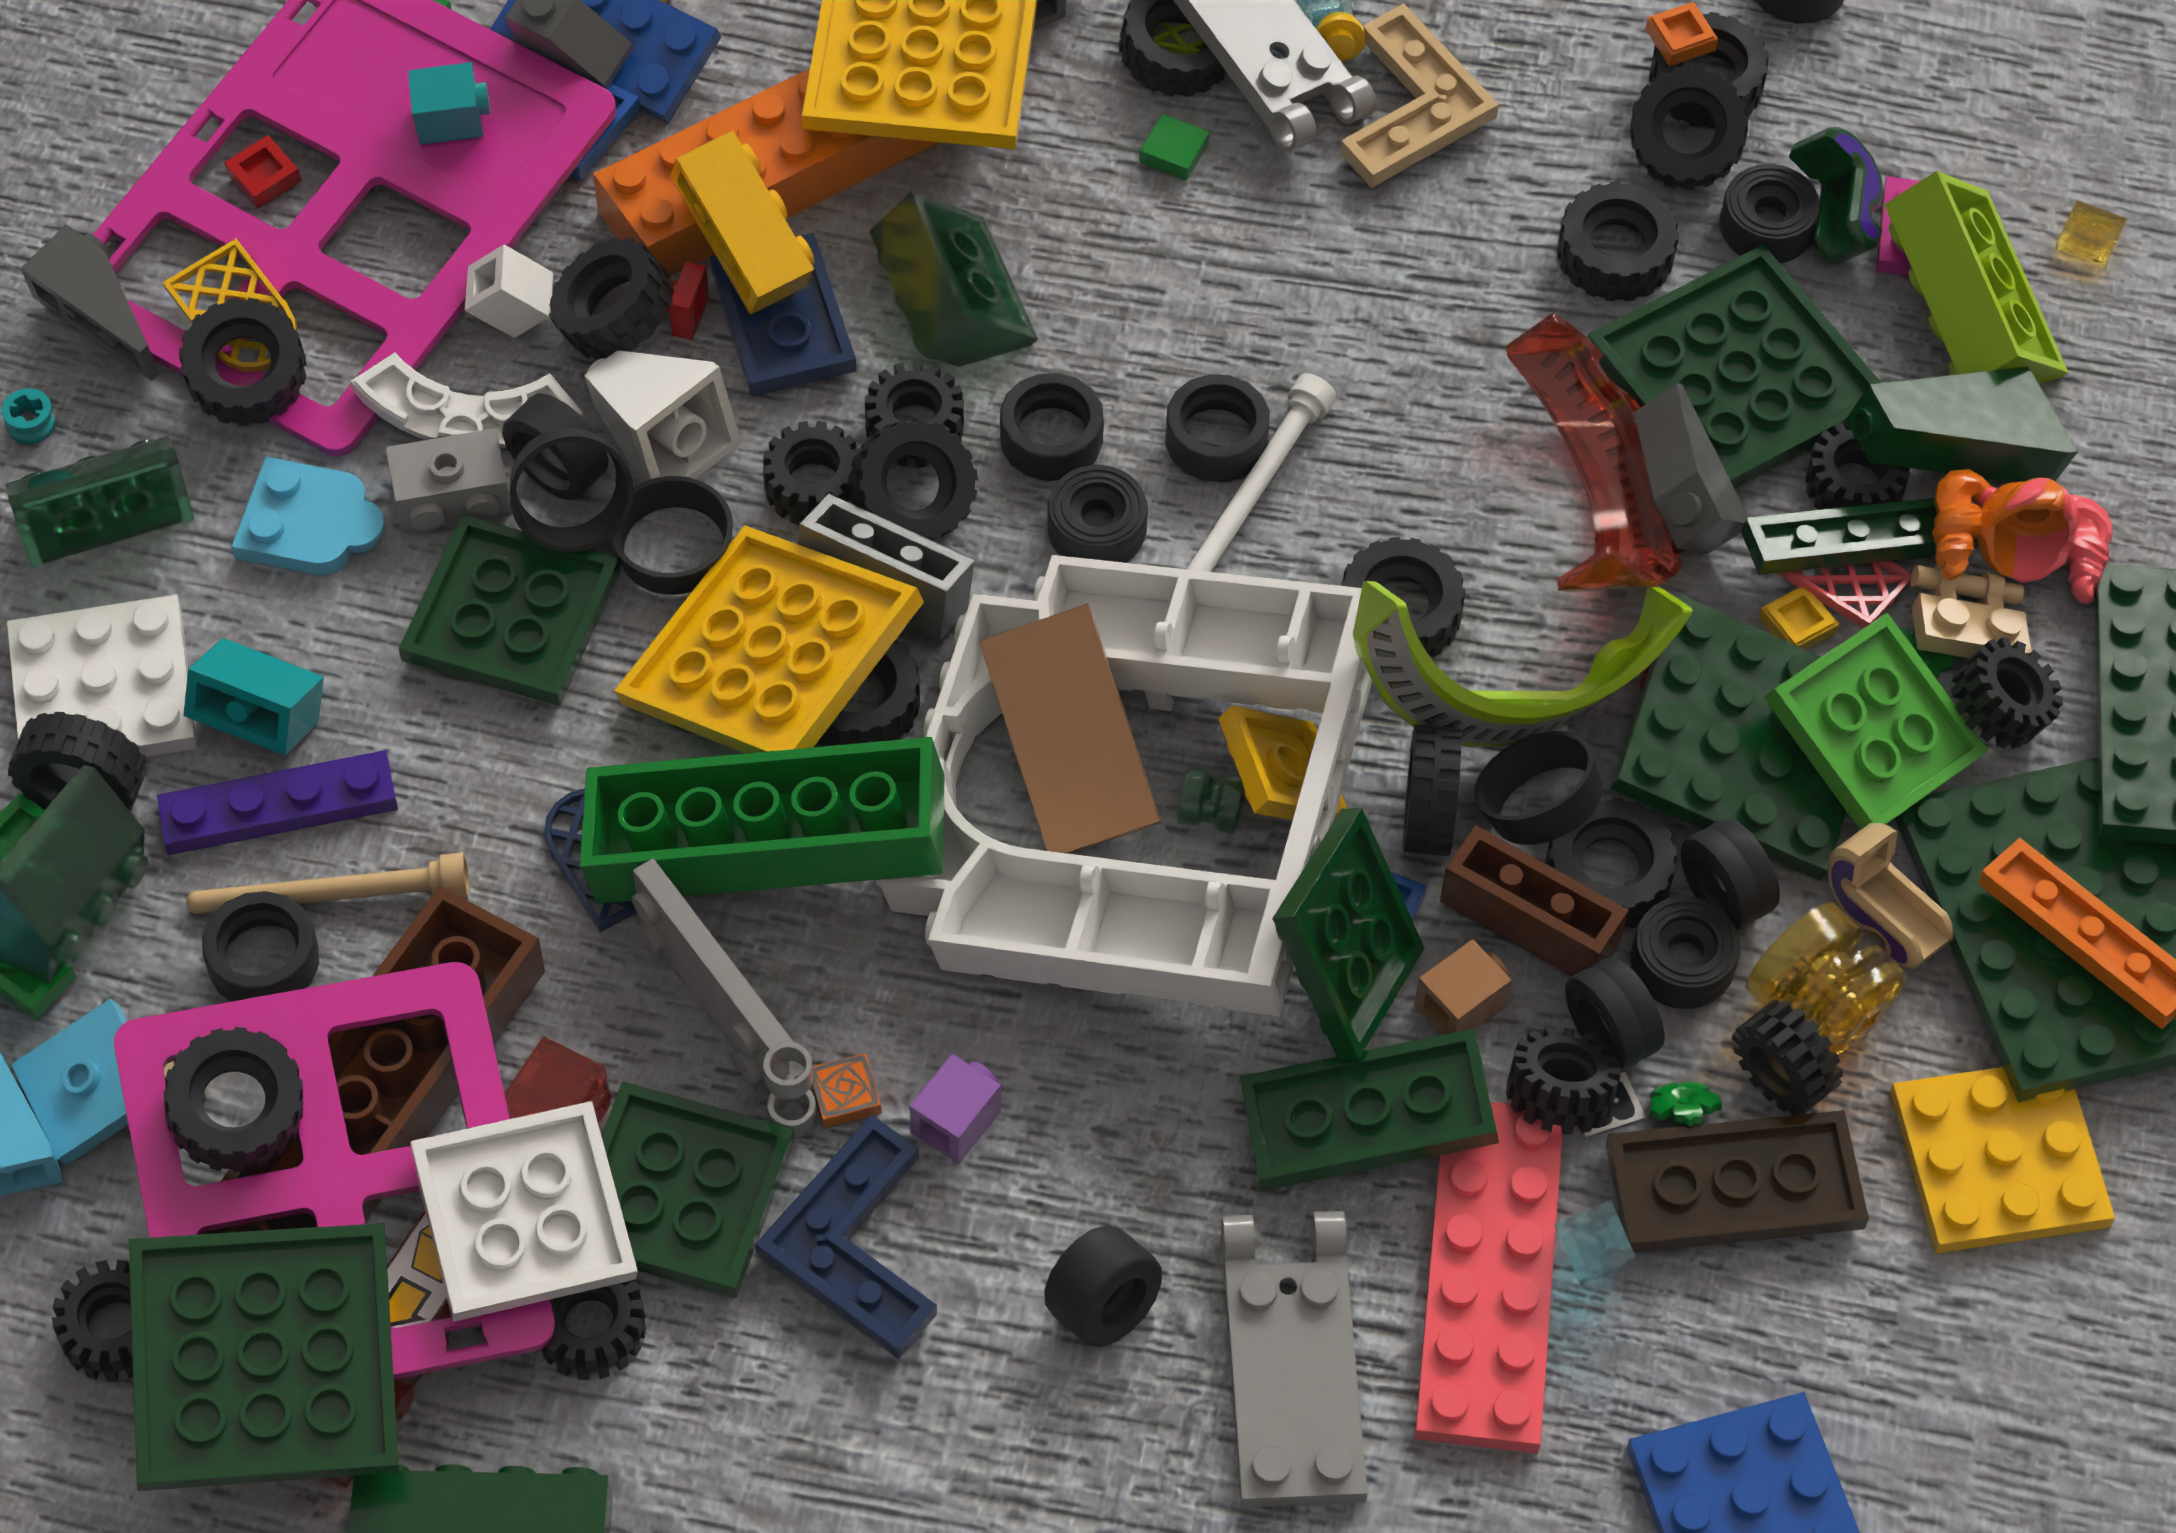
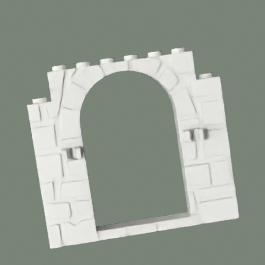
(1126, 921)

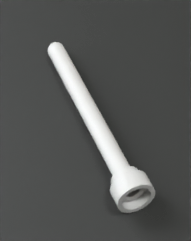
(1308, 401)

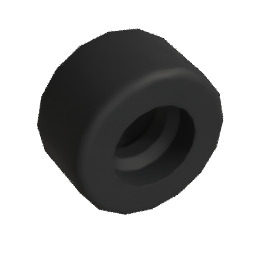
(1103, 1286)

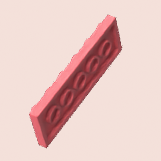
(1491, 1289)

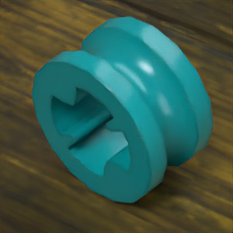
(40, 406)

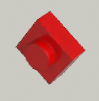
(262, 171)
(689, 300)

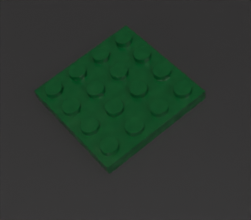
(1750, 357)
(1717, 750)
(262, 1356)

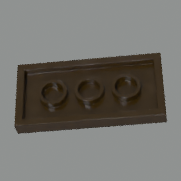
(1736, 1181)

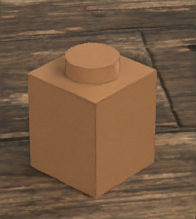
(1463, 989)

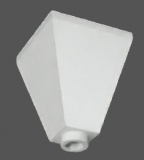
(664, 412)

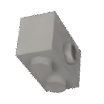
(448, 478)

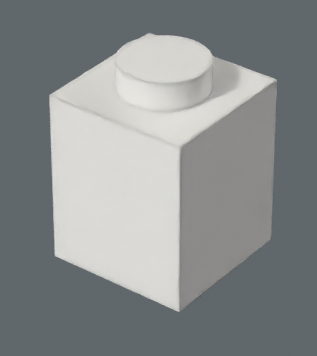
(508, 291)

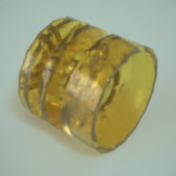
(1822, 976)

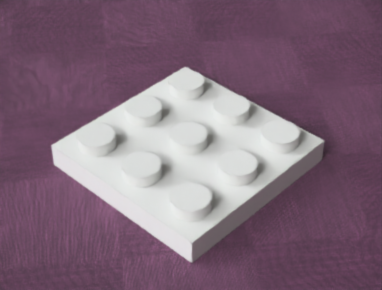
(109, 665)
(523, 1211)

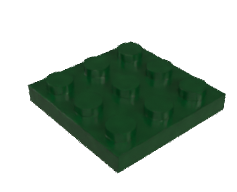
(509, 611)
(1348, 934)
(692, 1184)

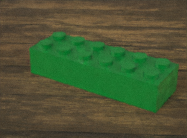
(766, 819)

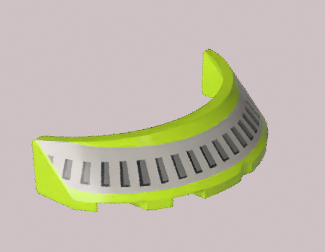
(1428, 697)

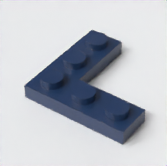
(814, 1249)

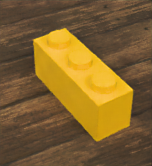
(743, 221)

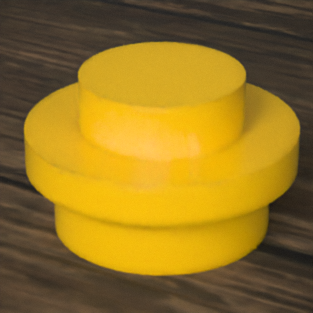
(1343, 34)

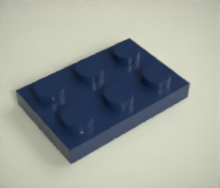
(791, 339)

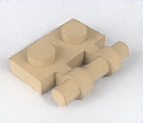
(1961, 626)

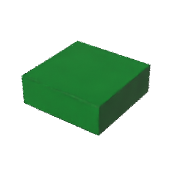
(1174, 146)

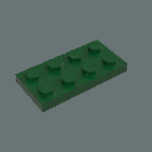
(1368, 1111)

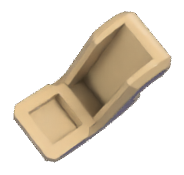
(1885, 899)

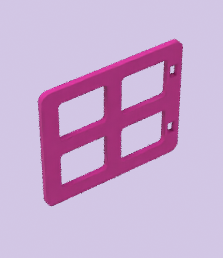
(332, 1178)

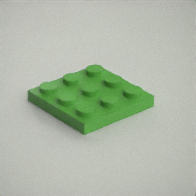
(1876, 723)

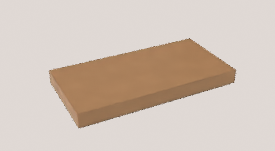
(1070, 731)

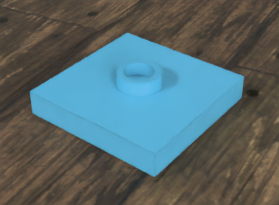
(77, 1083)

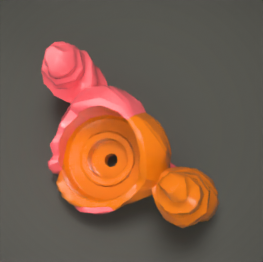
(2021, 530)

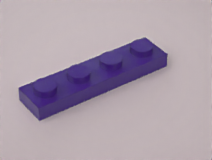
(276, 802)

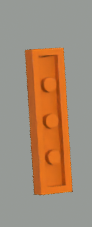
(2085, 929)

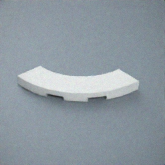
(434, 411)

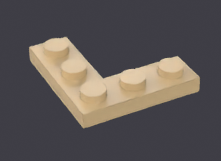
(1445, 106)

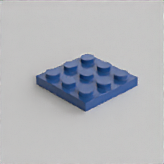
(1743, 1473)

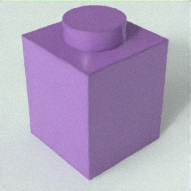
(956, 1107)

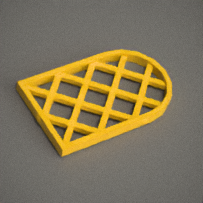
(207, 264)

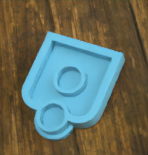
(306, 519)

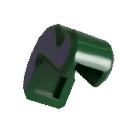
(1848, 192)

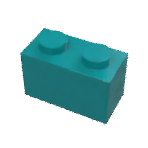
(253, 696)

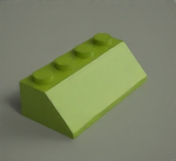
(1971, 279)

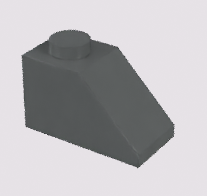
(570, 37)

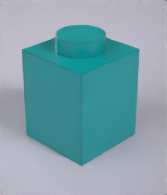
(448, 103)

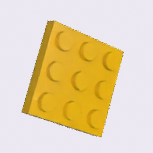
(1996, 1164)

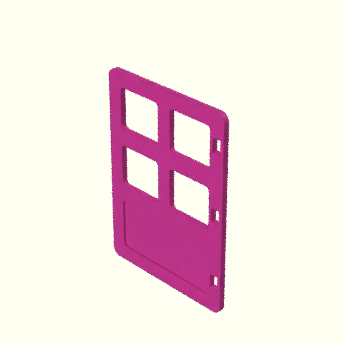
(348, 95)

